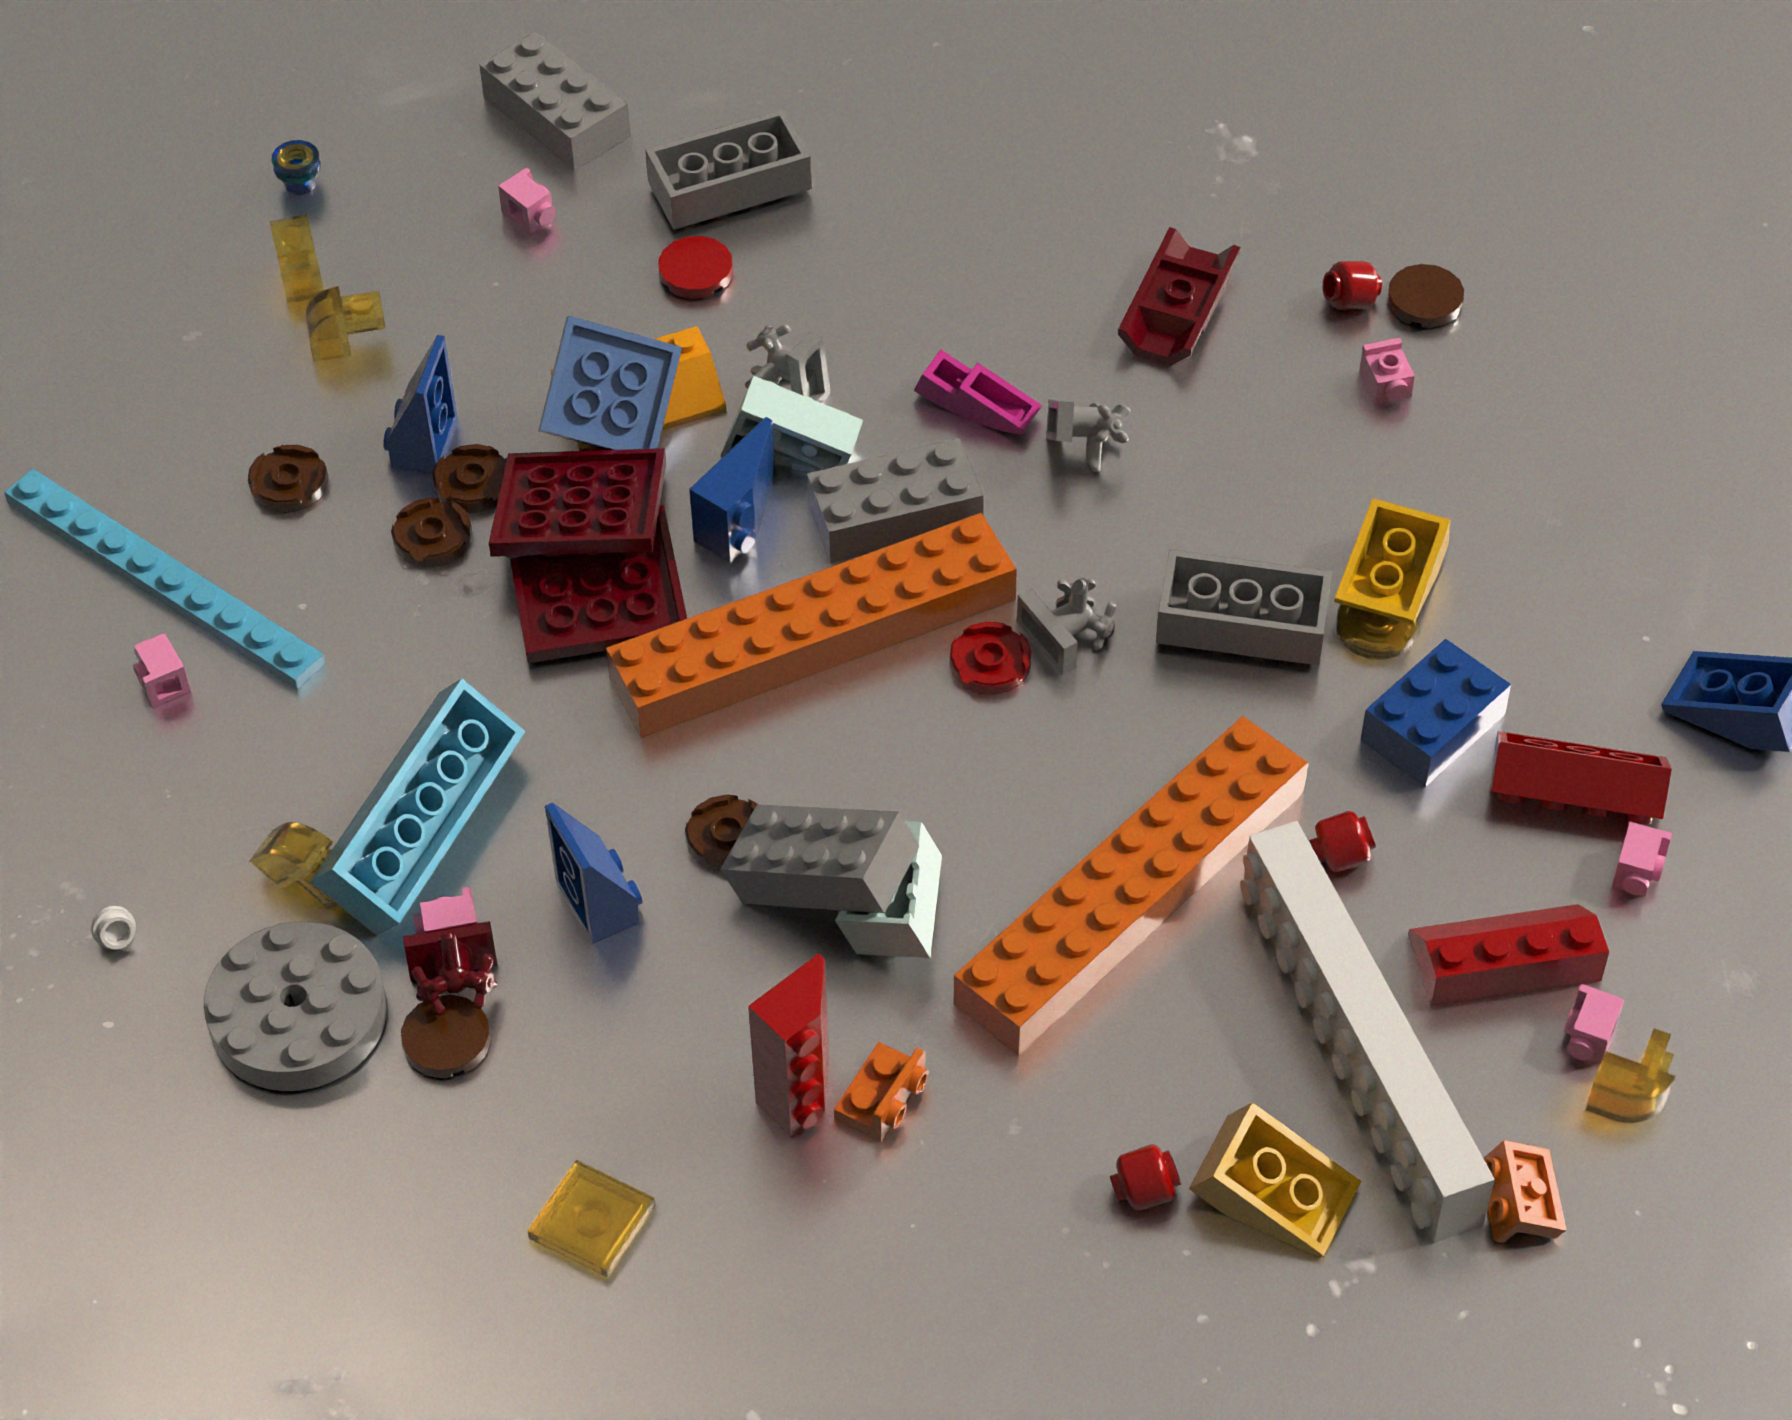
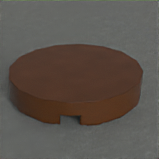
(1425, 295)
(470, 477)
(288, 478)
(431, 532)
(716, 828)
(448, 1041)

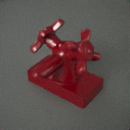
(451, 958)

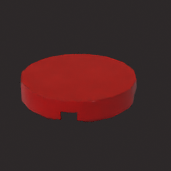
(695, 267)
(990, 658)

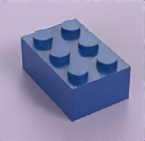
(1435, 712)

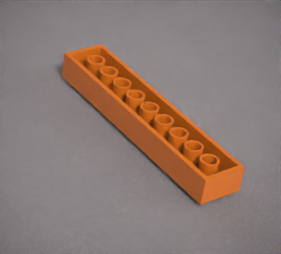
(811, 624)
(1128, 885)

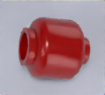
(1351, 285)
(1343, 841)
(1145, 1177)

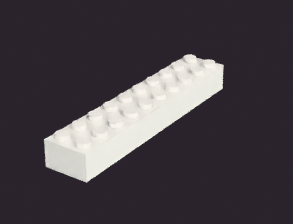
(1366, 1033)

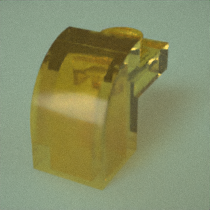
(296, 258)
(335, 317)
(294, 854)
(1631, 1089)

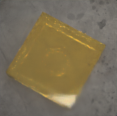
(591, 1218)

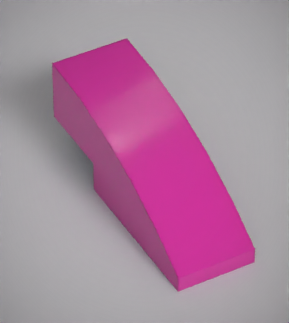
(976, 394)

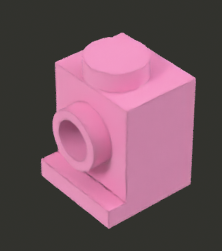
(526, 202)
(1386, 371)
(160, 670)
(1641, 858)
(446, 913)
(1592, 1023)

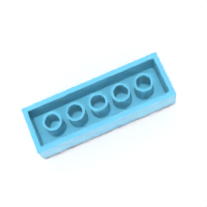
(418, 807)

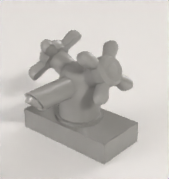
(802, 366)
(1093, 422)
(1055, 629)

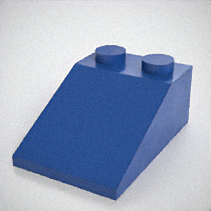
(424, 414)
(734, 494)
(1736, 698)
(591, 877)

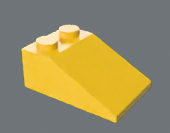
(1394, 561)
(1275, 1181)

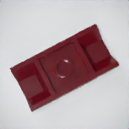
(1175, 300)

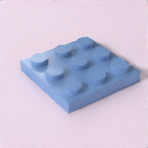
(609, 387)

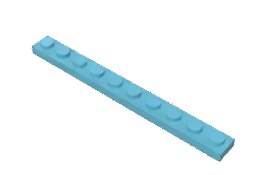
(166, 579)

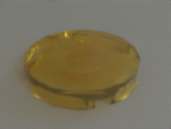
(1373, 634)

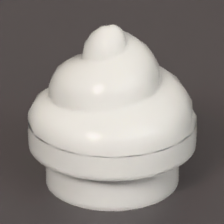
(113, 927)

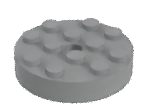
(334, 1013)

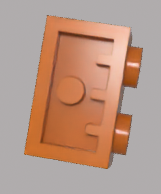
(881, 1090)
(1523, 1192)

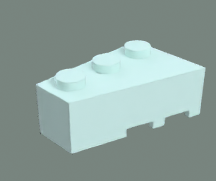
(803, 429)
(910, 917)

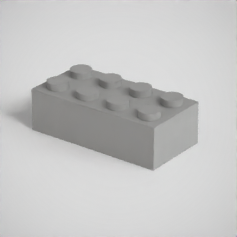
(555, 100)
(728, 169)
(892, 498)
(1243, 607)
(820, 858)

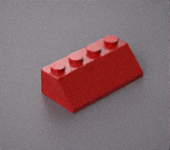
(1580, 776)
(1509, 954)
(792, 1048)

